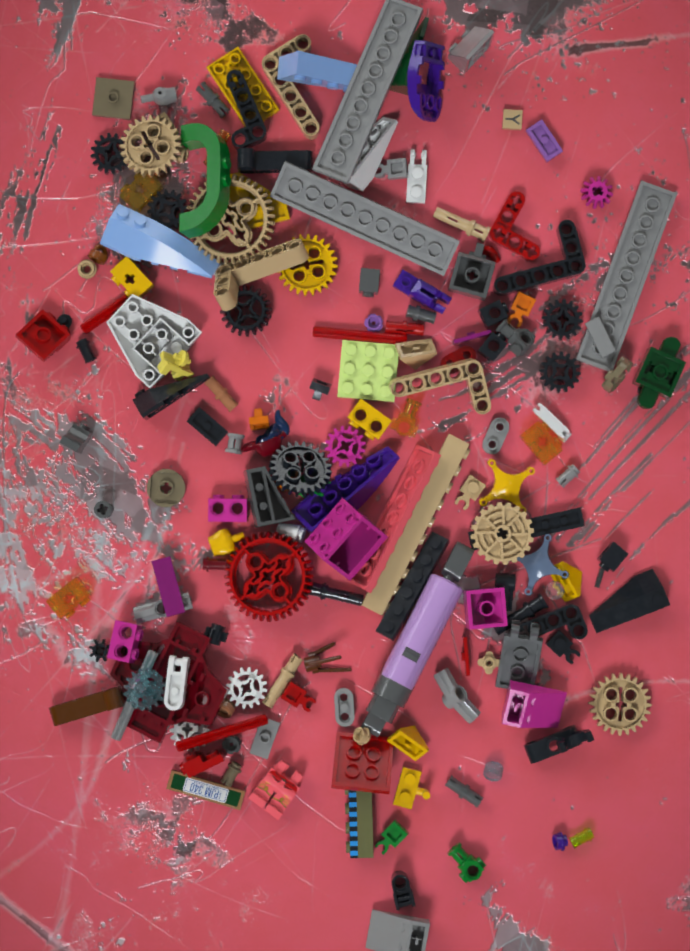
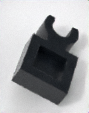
(560, 645)

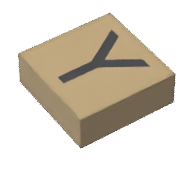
(512, 119)

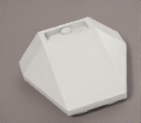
(146, 331)

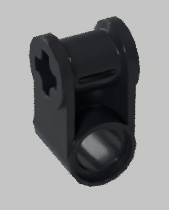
(402, 893)

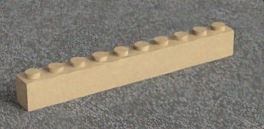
(422, 517)

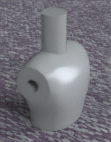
(161, 96)

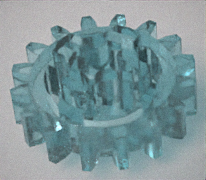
(151, 693)

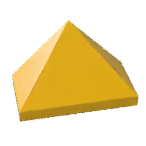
(571, 585)
(409, 742)

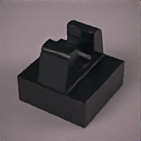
(319, 387)

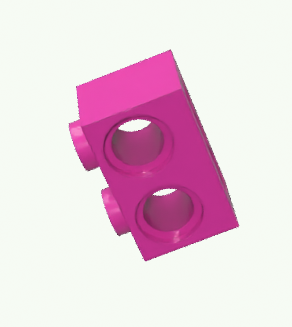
(227, 514)
(120, 640)

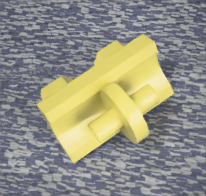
(178, 363)

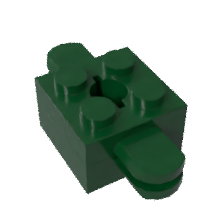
(659, 373)

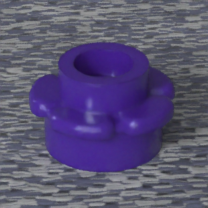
(559, 841)

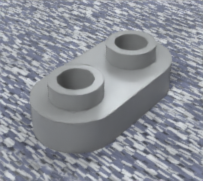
(495, 435)
(344, 707)

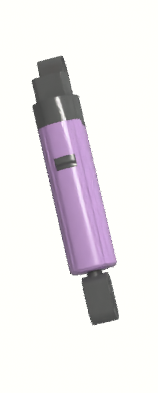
(417, 641)

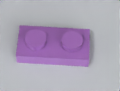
(544, 140)

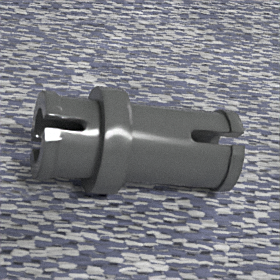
(421, 314)

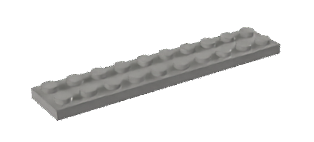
(367, 90)
(364, 218)
(628, 271)

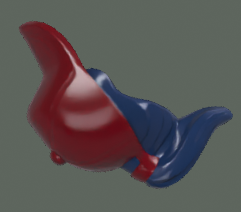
(271, 439)

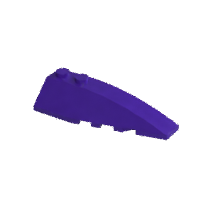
(353, 486)

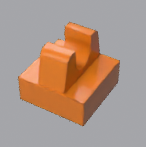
(259, 421)

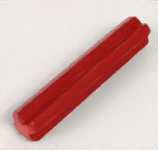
(103, 315)

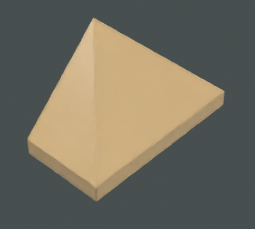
(416, 352)

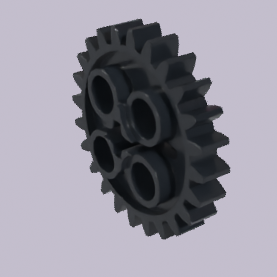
(316, 466)

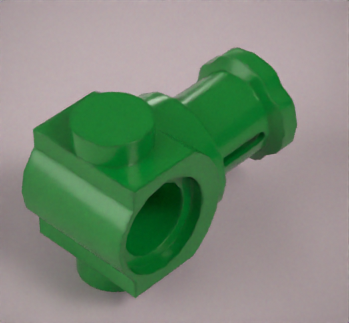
(465, 862)

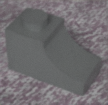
(77, 438)

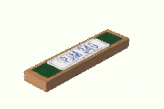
(206, 790)

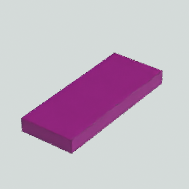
(470, 336)

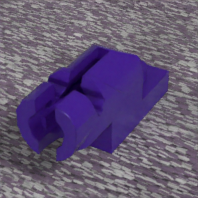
(421, 291)

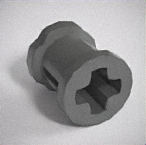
(99, 505)

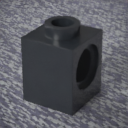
(485, 315)
(486, 352)
(612, 557)

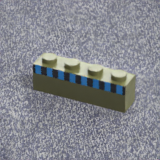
(360, 824)

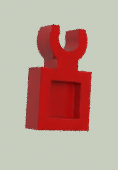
(296, 695)

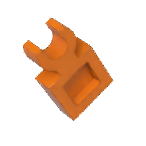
(522, 306)

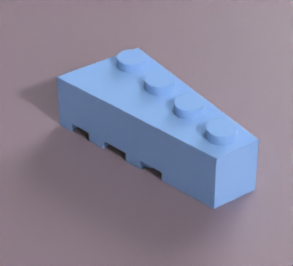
(315, 70)

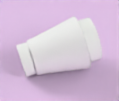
(297, 532)

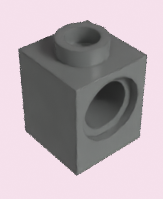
(369, 282)

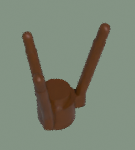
(313, 662)

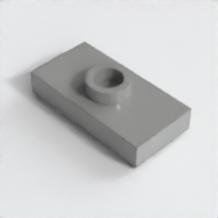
(264, 739)

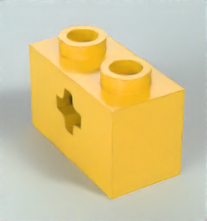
(127, 268)

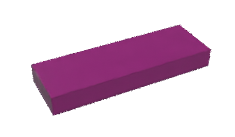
(168, 586)

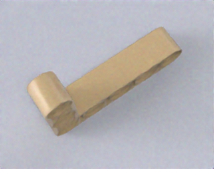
(288, 87)
(264, 263)
(445, 379)

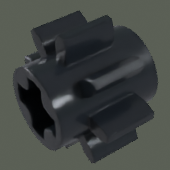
(217, 634)
(94, 648)

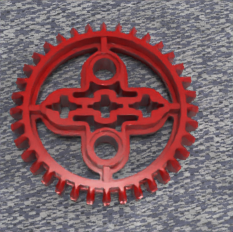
(275, 570)

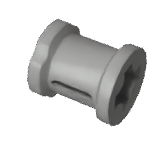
(230, 448)

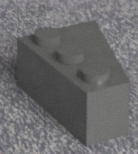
(265, 500)

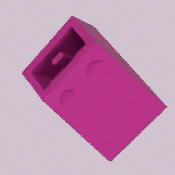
(532, 706)

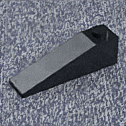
(158, 398)
(635, 599)

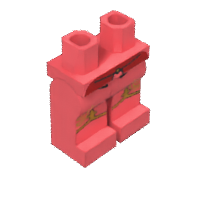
(280, 783)

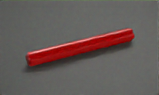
(358, 335)
(222, 732)

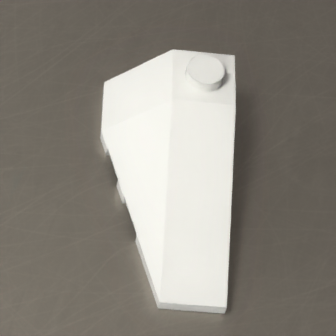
(372, 153)

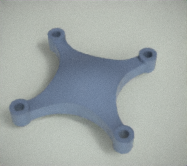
(539, 565)

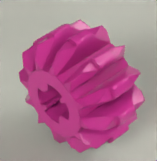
(599, 199)

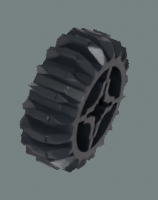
(251, 302)

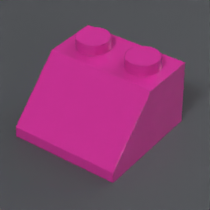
(485, 608)

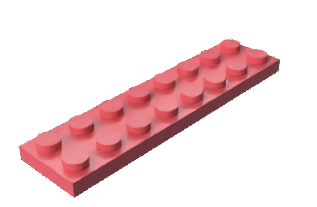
(397, 513)

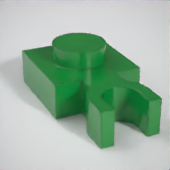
(392, 835)

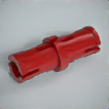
(404, 328)

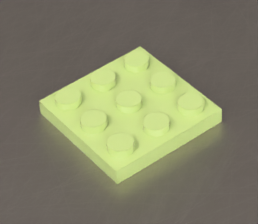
(367, 370)

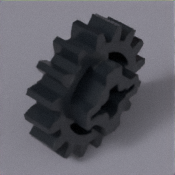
(103, 151)
(160, 214)
(571, 320)
(565, 379)

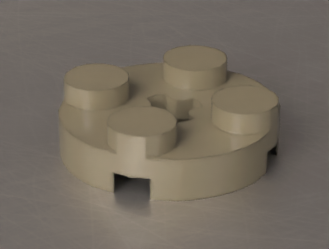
(615, 377)
(159, 479)

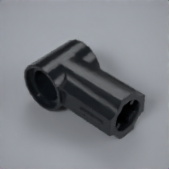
(508, 582)

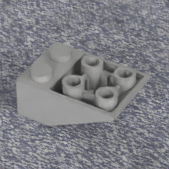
(396, 932)

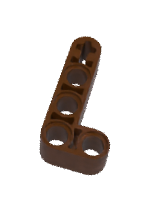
(87, 706)

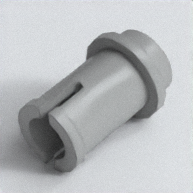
(568, 475)

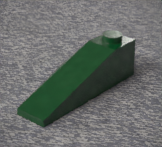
(400, 81)

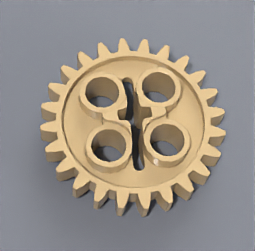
(166, 137)
(637, 703)

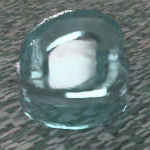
(493, 771)

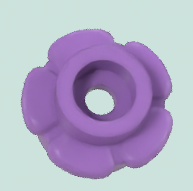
(377, 319)

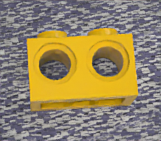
(371, 416)

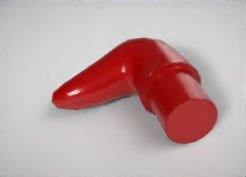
(492, 253)

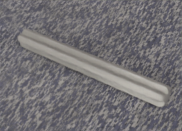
(128, 709)

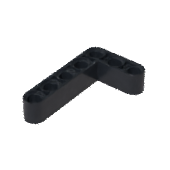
(547, 270)

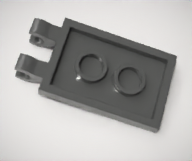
(519, 656)

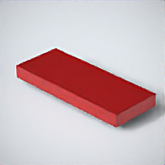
(465, 657)

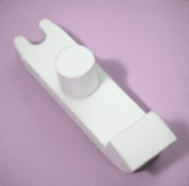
(552, 422)

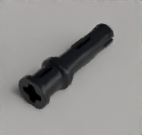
(324, 591)
(528, 609)

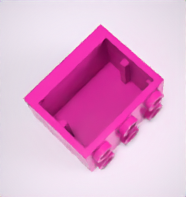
(346, 539)

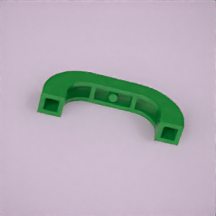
(218, 180)

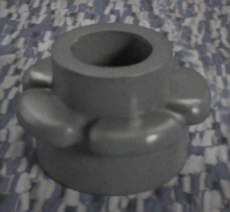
(231, 749)

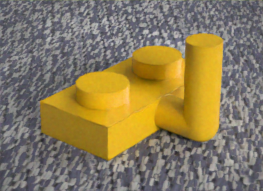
(408, 788)

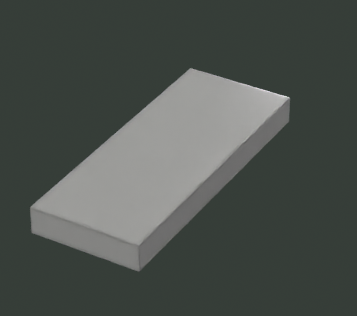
(600, 337)

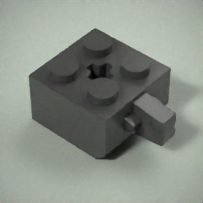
(482, 269)

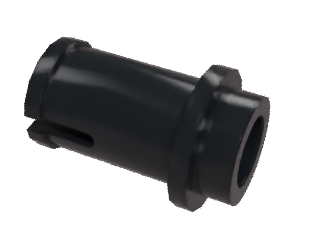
(86, 351)

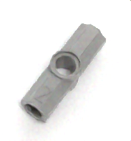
(150, 611)

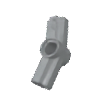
(456, 696)

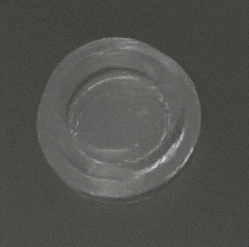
(554, 590)

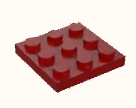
(362, 766)

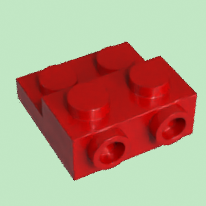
(44, 335)
(197, 763)

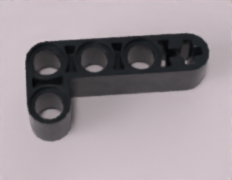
(244, 108)
(254, 161)
(563, 620)

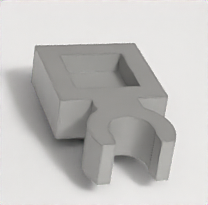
(394, 169)

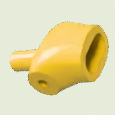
(223, 542)

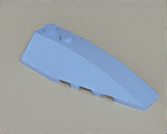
(151, 241)

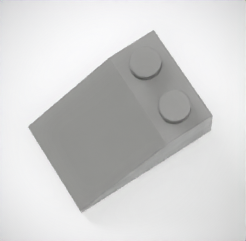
(471, 47)

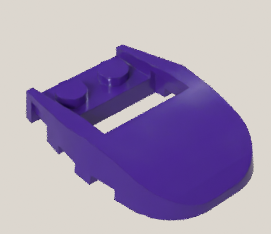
(425, 98)

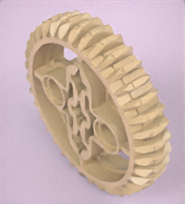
(259, 199)

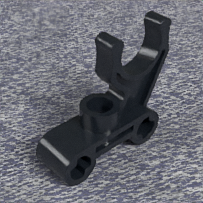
(566, 739)

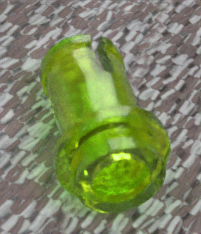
(582, 837)

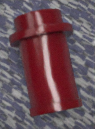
(214, 564)

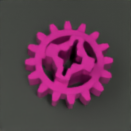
(351, 457)

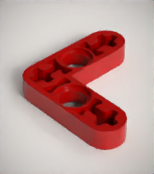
(506, 226)

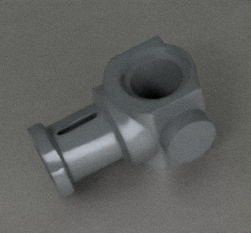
(518, 339)

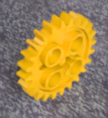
(311, 282)

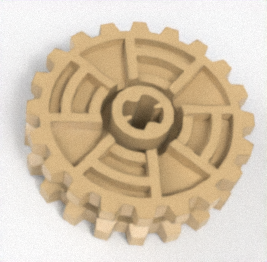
(496, 547)

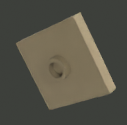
(113, 98)

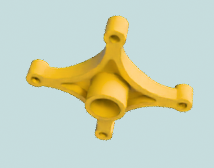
(506, 485)

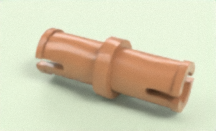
(221, 393)

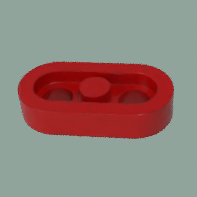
(458, 356)

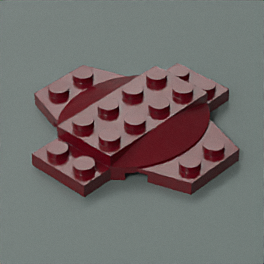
(203, 690)

